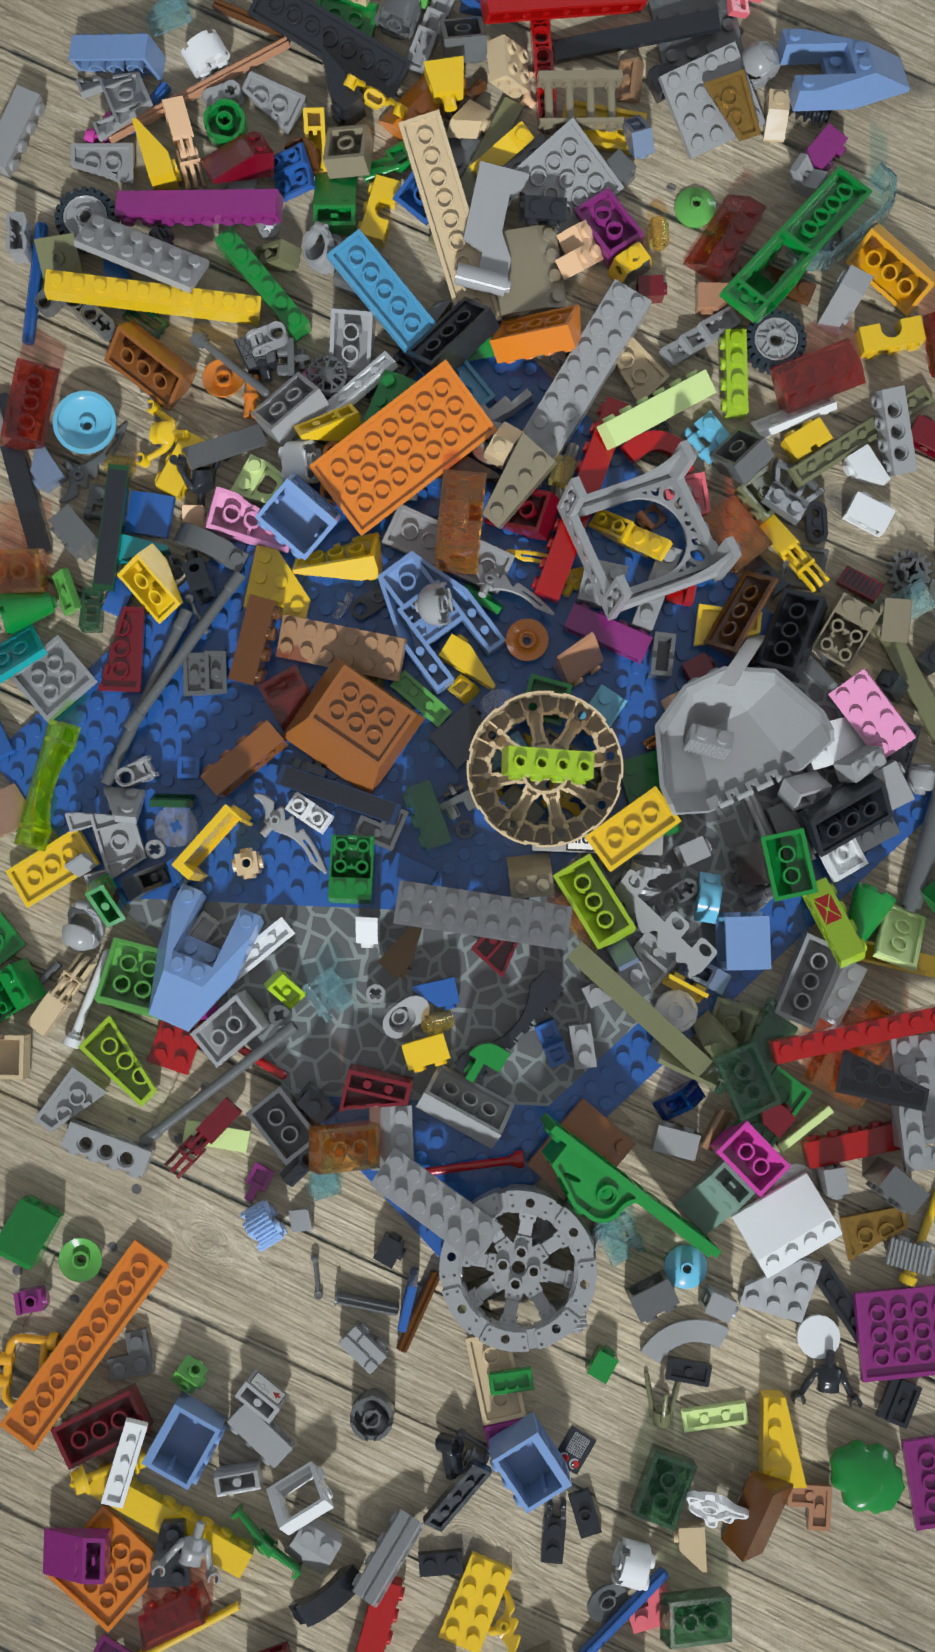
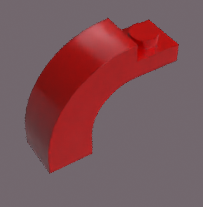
(650, 442)

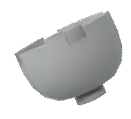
(435, 604)

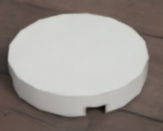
(678, 1008)
(817, 1335)

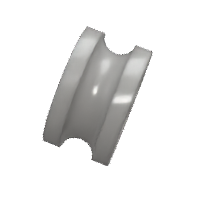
(155, 842)
(375, 1000)

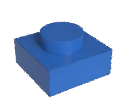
(188, 767)

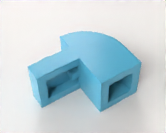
(708, 897)

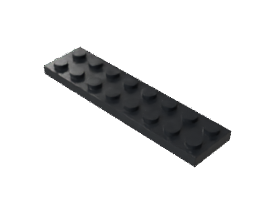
(352, 49)

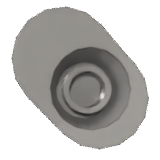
(404, 1016)

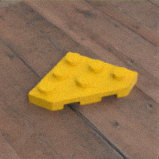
(275, 581)

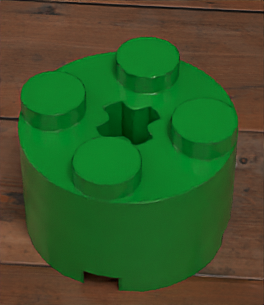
(224, 122)

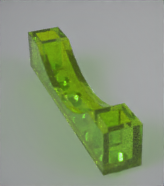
(35, 820)

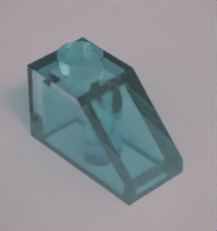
(168, 16)
(323, 1186)

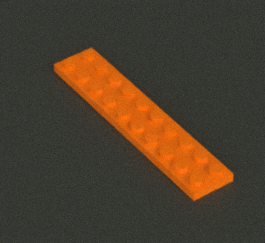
(84, 1345)

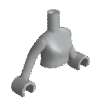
(192, 1552)

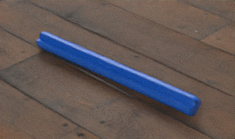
(34, 288)
(624, 1612)

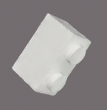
(868, 514)

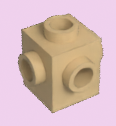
(256, 863)

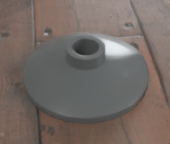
(606, 1601)

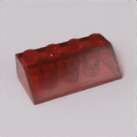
(725, 236)
(817, 376)
(29, 405)

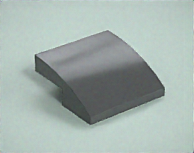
(205, 673)

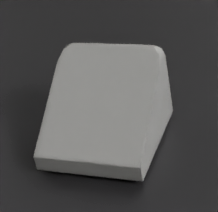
(80, 864)
(301, 1219)

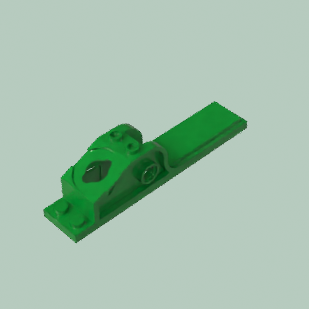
(803, 234)
(603, 1190)

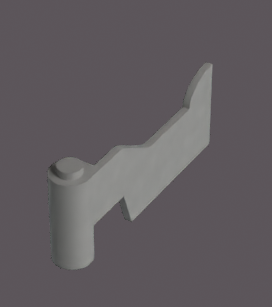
(485, 226)

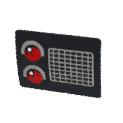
(576, 1448)

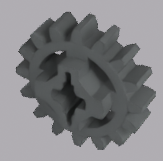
(900, 570)

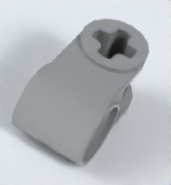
(223, 91)
(265, 337)
(138, 772)

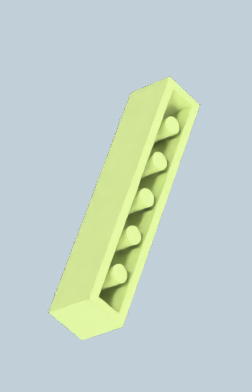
(656, 409)

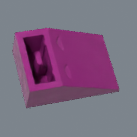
(77, 1554)

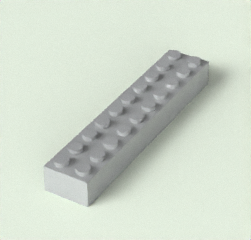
(586, 369)

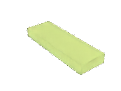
(803, 1127)
(231, 1139)
(714, 1416)

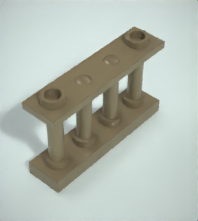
(580, 78)

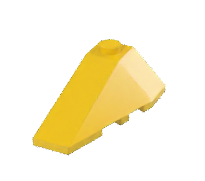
(351, 561)

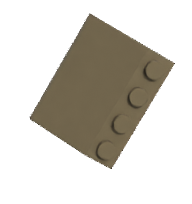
(533, 272)

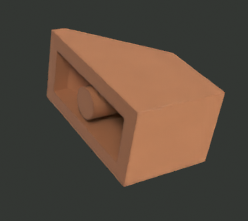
(707, 298)

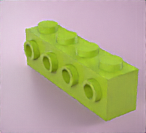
(734, 374)
(547, 764)

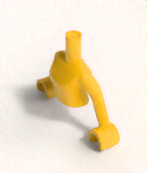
(374, 98)
(161, 433)

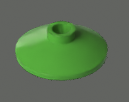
(691, 215)
(73, 1267)

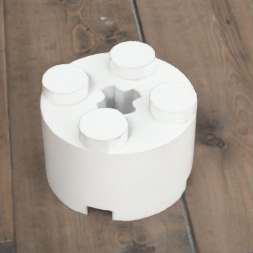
(206, 54)
(297, 457)
(633, 1564)

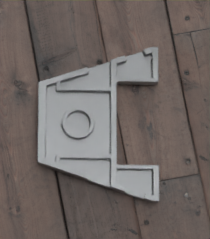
(125, 97)
(117, 841)

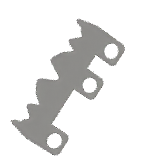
(668, 936)

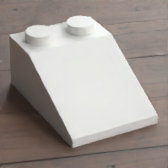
(845, 742)

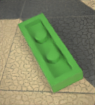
(421, 699)

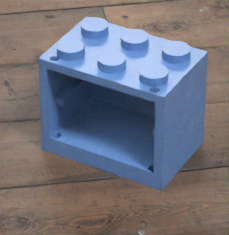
(298, 516)
(743, 941)
(186, 1441)
(529, 1463)

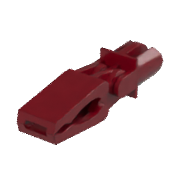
(210, 1129)

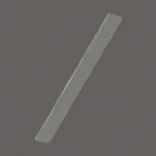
(741, 660)

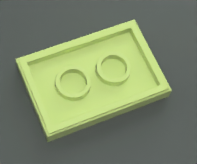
(900, 938)

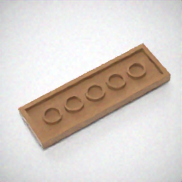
(321, 642)

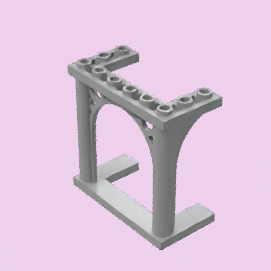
(669, 475)

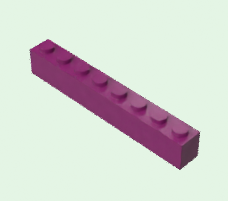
(199, 207)

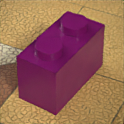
(826, 148)

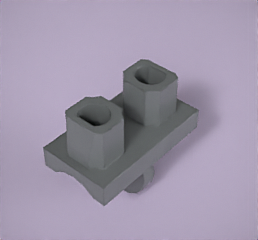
(290, 351)
(449, 806)

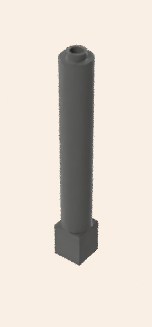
(922, 861)

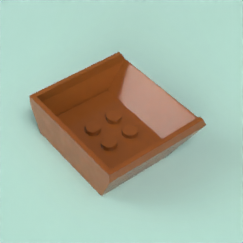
(353, 726)

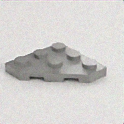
(785, 1292)

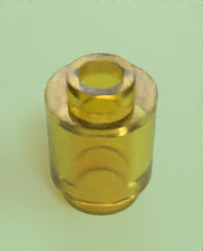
(658, 233)
(121, 460)
(437, 1022)

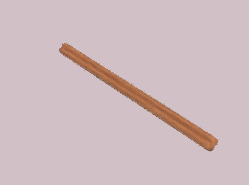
(195, 91)

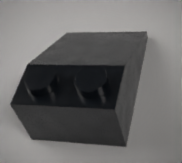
(346, 104)

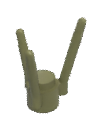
(662, 1413)

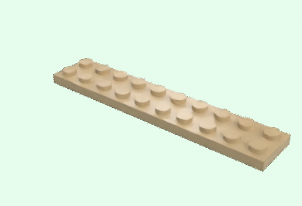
(443, 200)

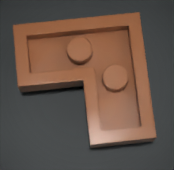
(818, 1500)

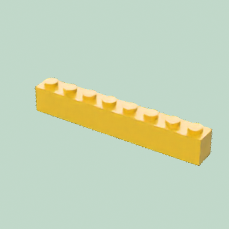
(151, 1508)

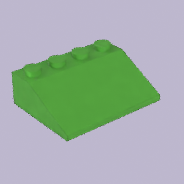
(128, 977)

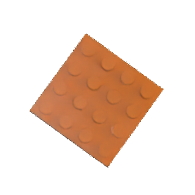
(128, 1572)

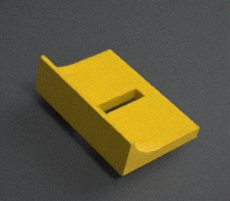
(676, 982)

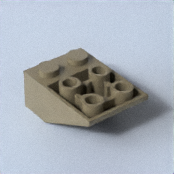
(845, 630)

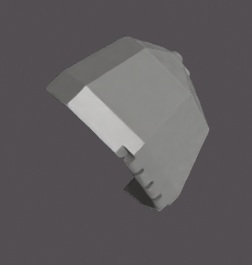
(773, 731)

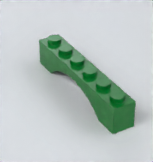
(272, 294)

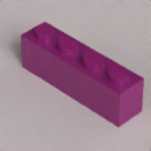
(611, 634)

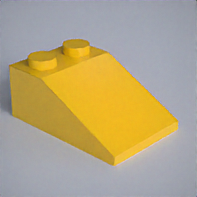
(160, 167)
(152, 582)

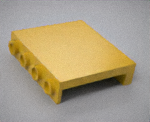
(207, 840)

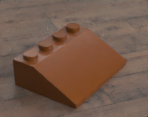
(595, 1131)

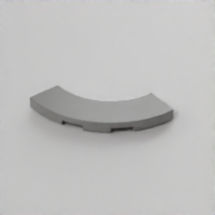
(683, 1332)

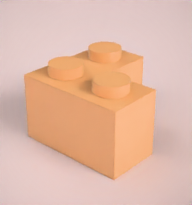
(579, 249)

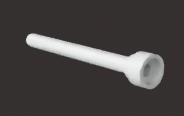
(73, 1038)

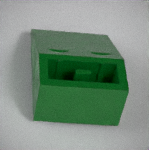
(336, 204)
(351, 869)
(18, 988)

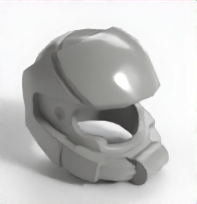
(760, 60)
(316, 254)
(647, 870)
(81, 933)

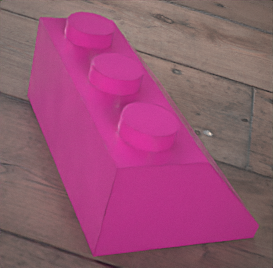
(750, 1156)

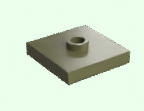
(59, 254)

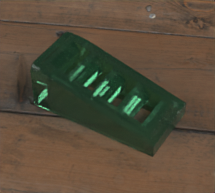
(91, 624)

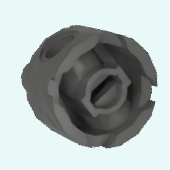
(398, 17)
(372, 1415)

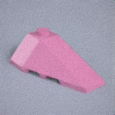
(235, 520)

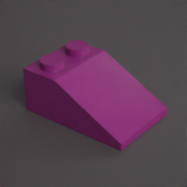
(610, 224)

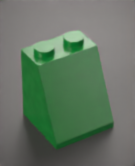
(29, 1231)

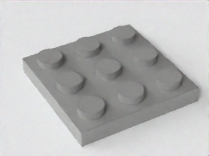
(54, 680)

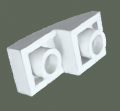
(309, 813)

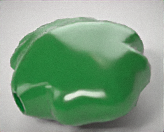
(866, 1476)

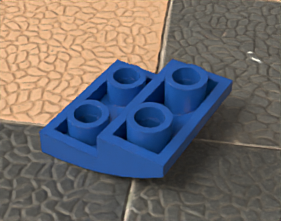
(293, 172)
(149, 514)

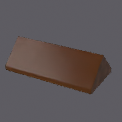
(740, 613)
(765, 1500)

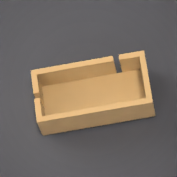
(15, 1056)

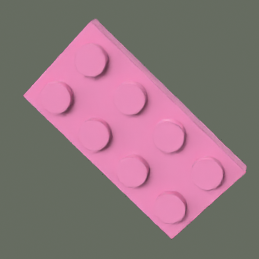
(871, 713)

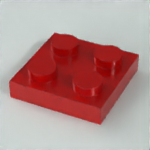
(173, 1048)

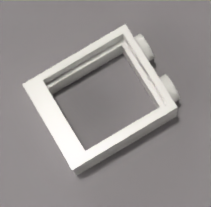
(292, 1482)

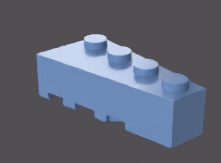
(117, 54)

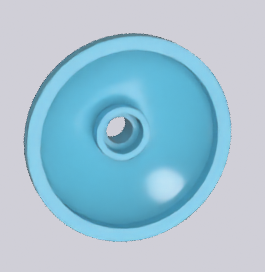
(78, 411)

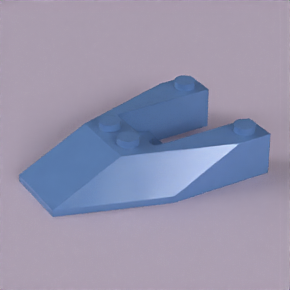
(851, 68)
(401, 589)
(193, 973)

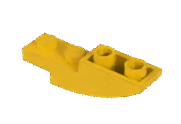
(630, 536)
(925, 964)

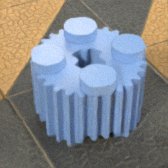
(263, 1225)

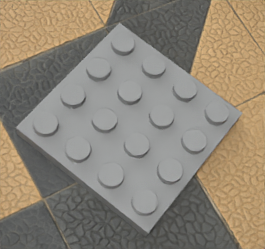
(692, 108)
(569, 169)

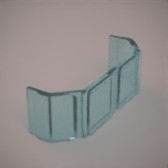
(886, 183)

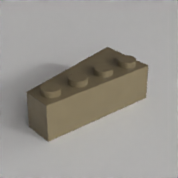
(520, 478)

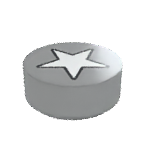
(269, 232)

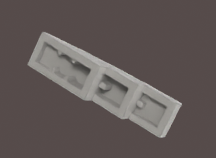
(428, 34)
(700, 337)
(505, 408)

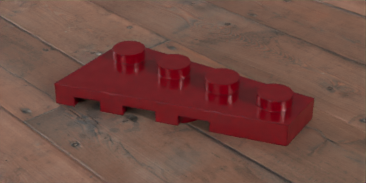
(126, 654)

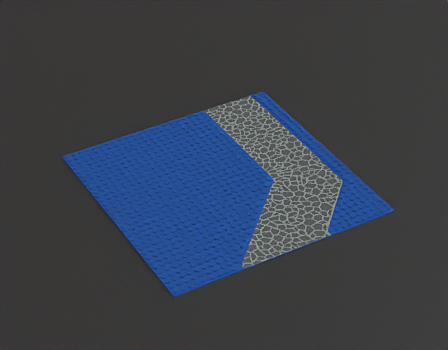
(327, 931)

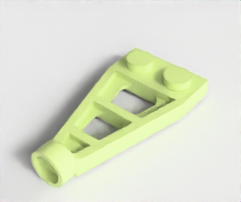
(251, 478)

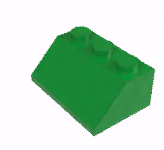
(789, 864)

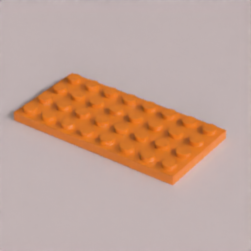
(403, 447)

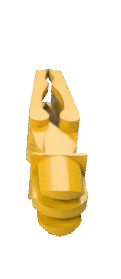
(787, 546)

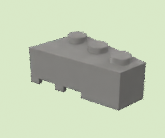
(844, 299)

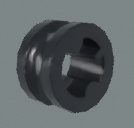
(458, 829)

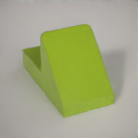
(285, 989)

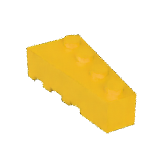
(776, 1440)

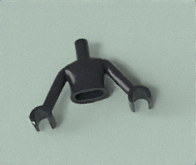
(202, 478)
(828, 1381)

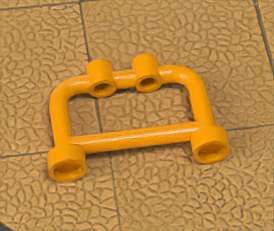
(8, 1357)

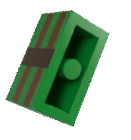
(107, 900)

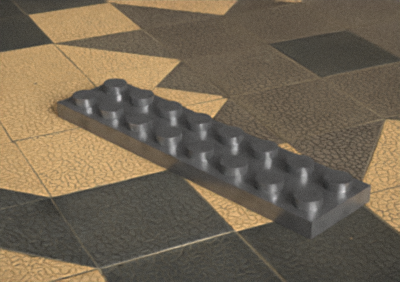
(482, 915)

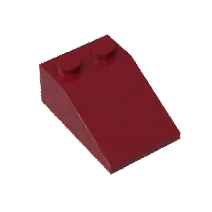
(240, 159)
(535, 516)

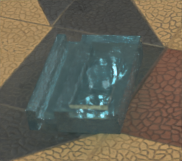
(921, 598)

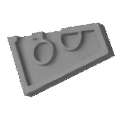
(275, 100)
(106, 160)
(69, 1099)

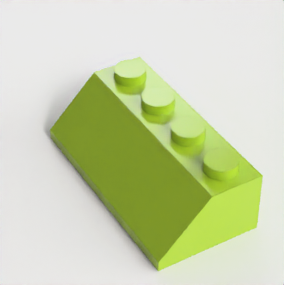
(594, 902)

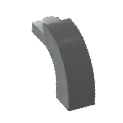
(211, 545)

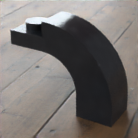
(327, 1599)

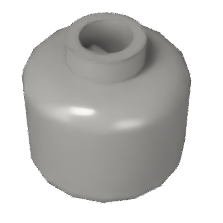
(921, 777)

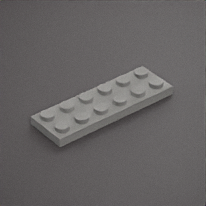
(141, 253)
(418, 533)
(436, 1205)

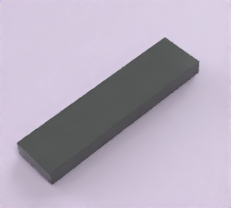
(224, 446)

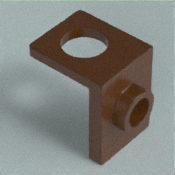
(644, 522)

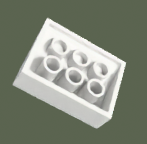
(786, 1224)

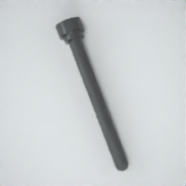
(201, 340)

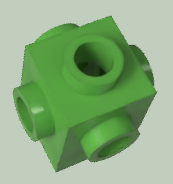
(190, 1375)

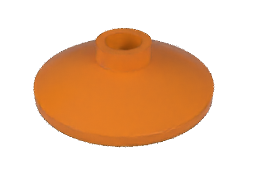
(217, 372)
(527, 629)

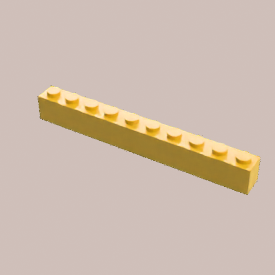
(152, 297)

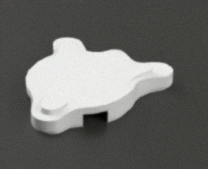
(714, 1508)

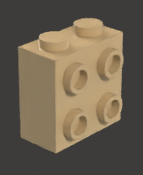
(508, 66)

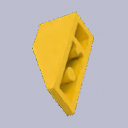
(316, 129)
(506, 147)
(331, 425)
(463, 658)

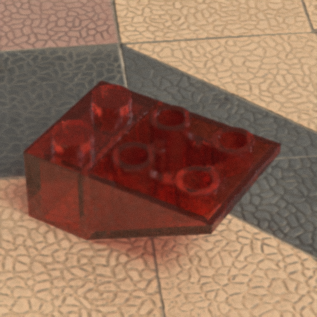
(285, 695)

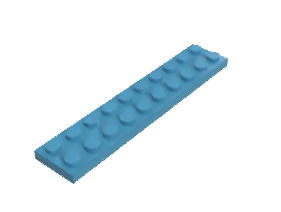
(393, 302)

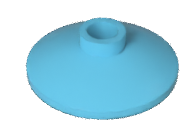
(682, 1256)

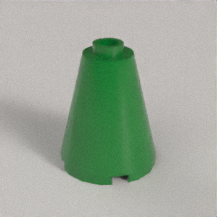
(24, 609)
(869, 908)

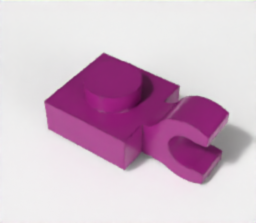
(258, 1179)

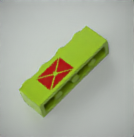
(834, 924)

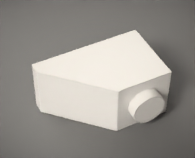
(865, 467)
(367, 931)

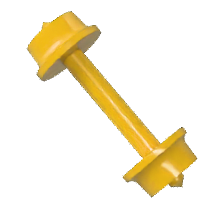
(81, 1480)

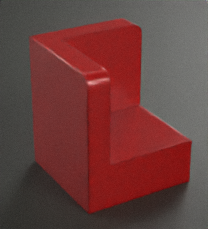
(683, 597)

